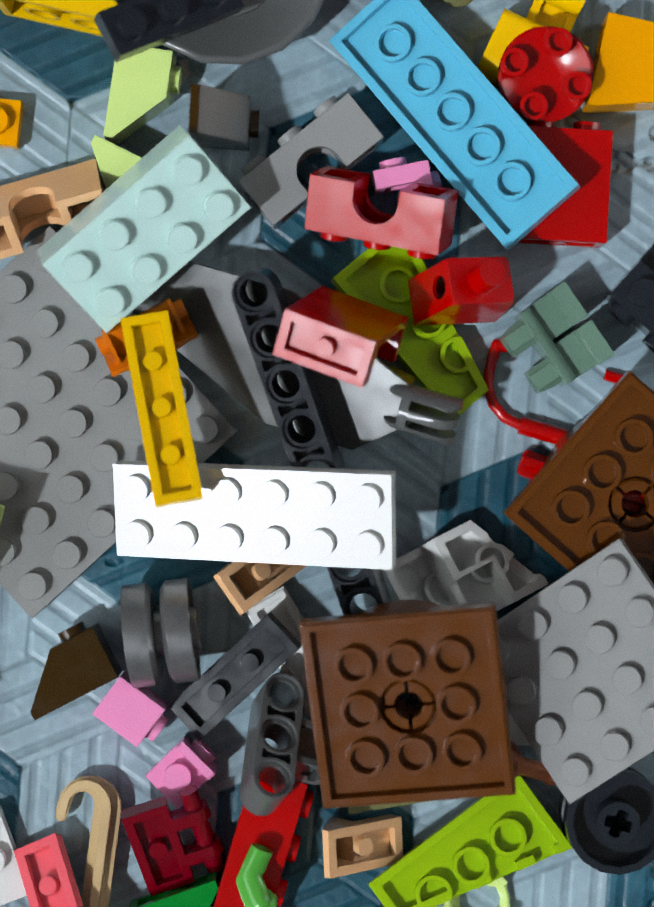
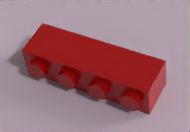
(273, 832)

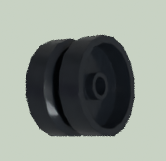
(617, 844)

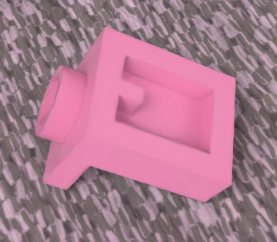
(182, 766)

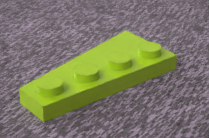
(428, 352)
(472, 850)

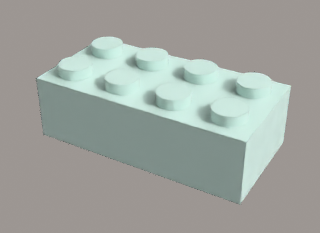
(142, 229)

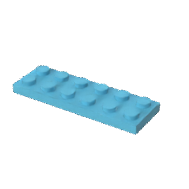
(455, 116)

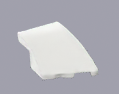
(461, 570)

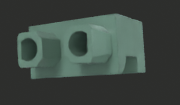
(568, 356)

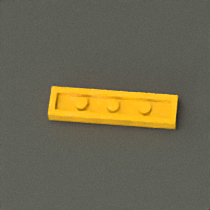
(161, 409)

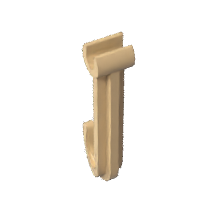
(103, 835)

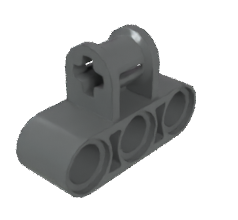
(294, 736)

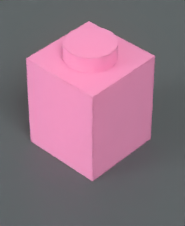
(132, 711)

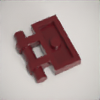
(159, 847)

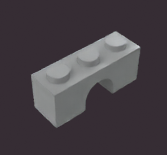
(338, 131)

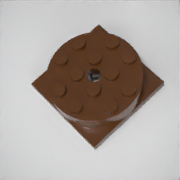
(576, 495)
(394, 752)

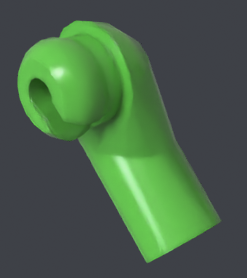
(250, 880)

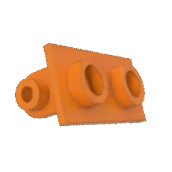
(113, 344)

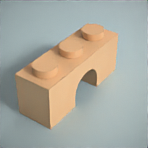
(45, 200)

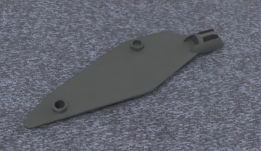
(353, 412)

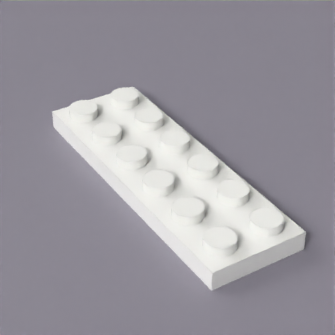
(262, 516)

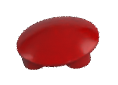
(545, 74)

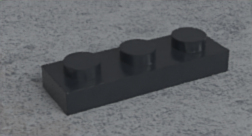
(149, 23)
(235, 675)

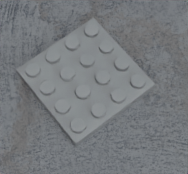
(584, 670)

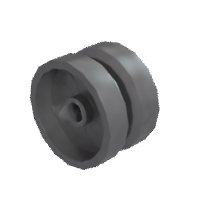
(156, 633)

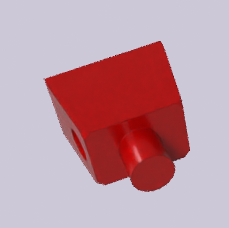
(473, 288)

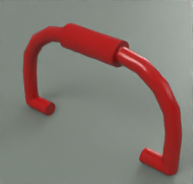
(525, 426)

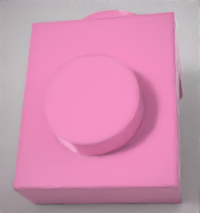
(397, 174)

